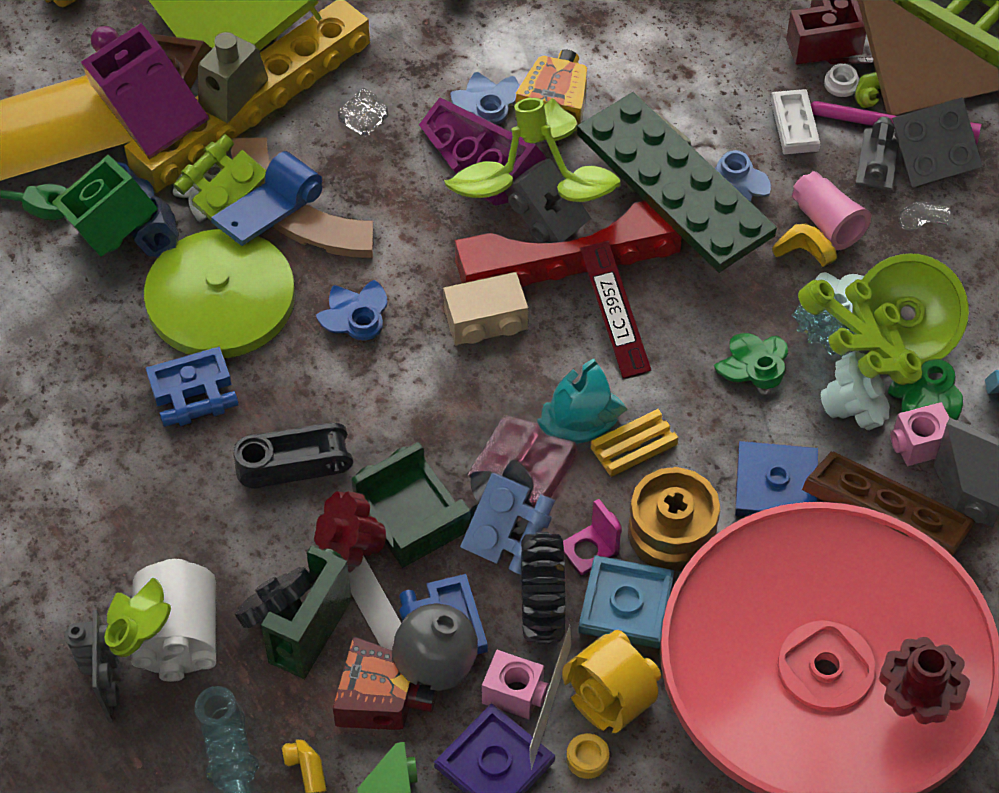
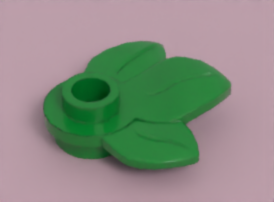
(755, 360)
(929, 391)

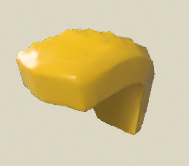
(807, 238)

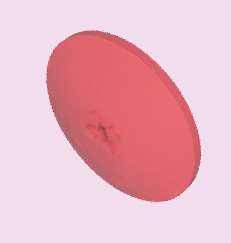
(810, 589)

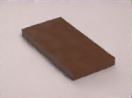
(851, 483)

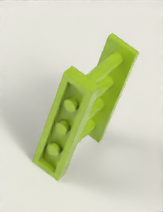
(961, 31)

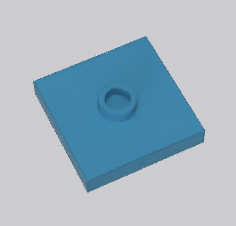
(626, 599)

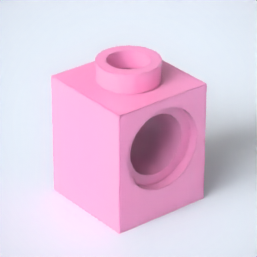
(926, 421)
(509, 669)

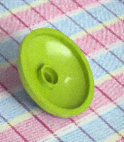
(931, 292)

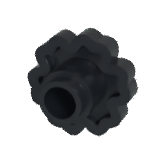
(275, 596)

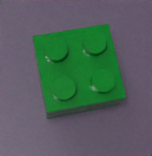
(105, 205)

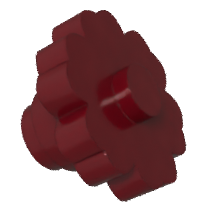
(349, 529)
(924, 680)

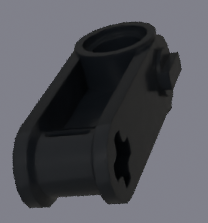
(292, 455)

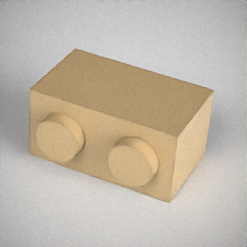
(485, 308)

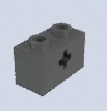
(539, 188)

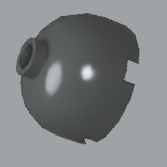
(435, 646)

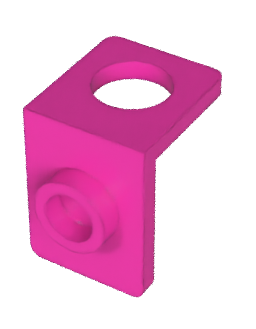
(603, 532)

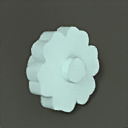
(856, 394)

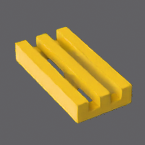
(631, 437)

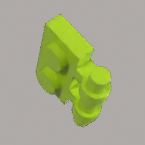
(233, 182)

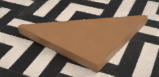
(918, 62)

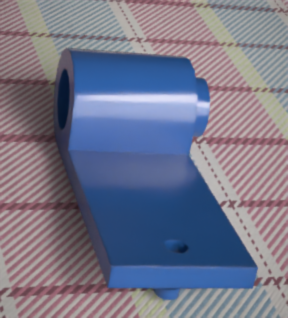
(286, 189)

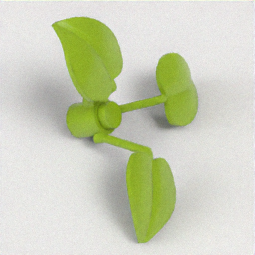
(535, 124)

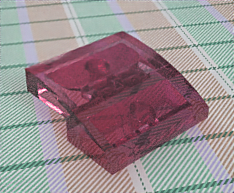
(541, 454)

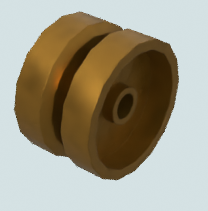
(672, 517)

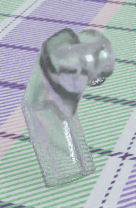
(921, 213)

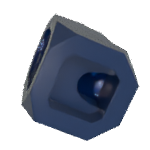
(159, 232)

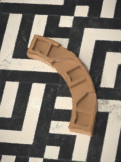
(310, 225)

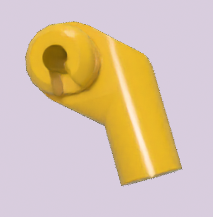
(310, 765)

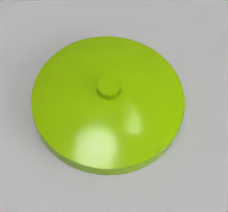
(219, 294)

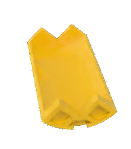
(55, 127)

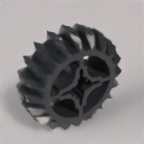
(543, 587)

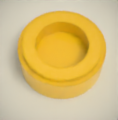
(587, 756)

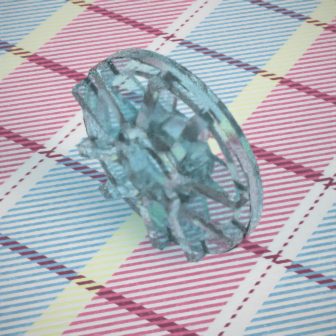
(818, 326)

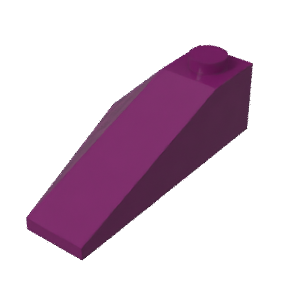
(471, 139)

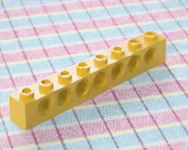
(291, 67)

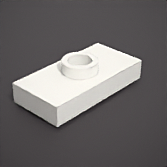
(795, 121)

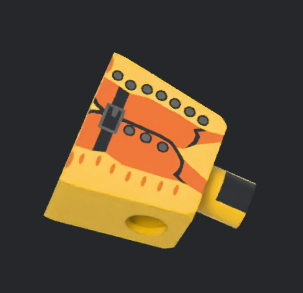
(557, 79)

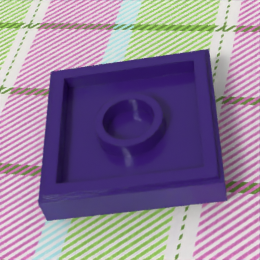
(493, 756)

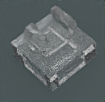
(363, 112)

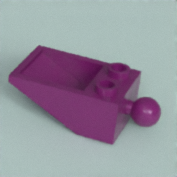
(142, 88)

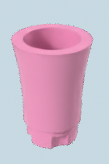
(831, 210)

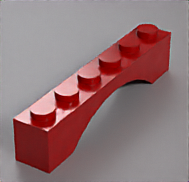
(632, 238)

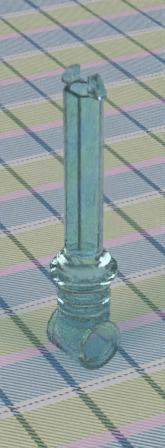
(226, 742)

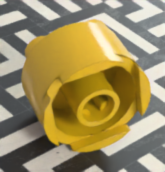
(612, 681)

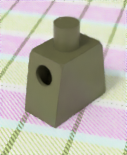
(229, 76)

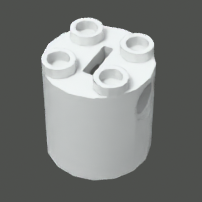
(189, 634)

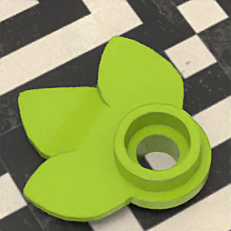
(135, 618)

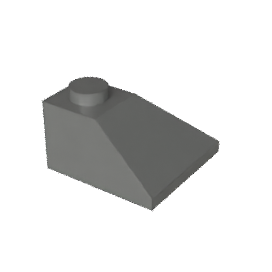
(970, 471)

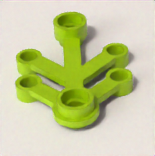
(899, 362)

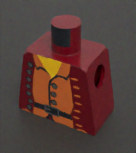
(375, 692)

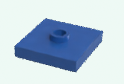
(772, 476)

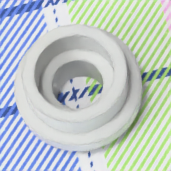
(841, 80)

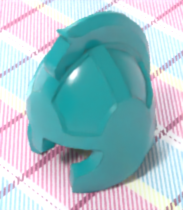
(581, 409)

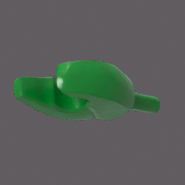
(38, 200)

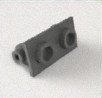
(878, 155)

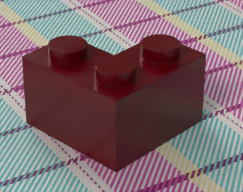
(826, 31)

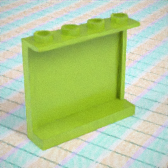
(248, 19)

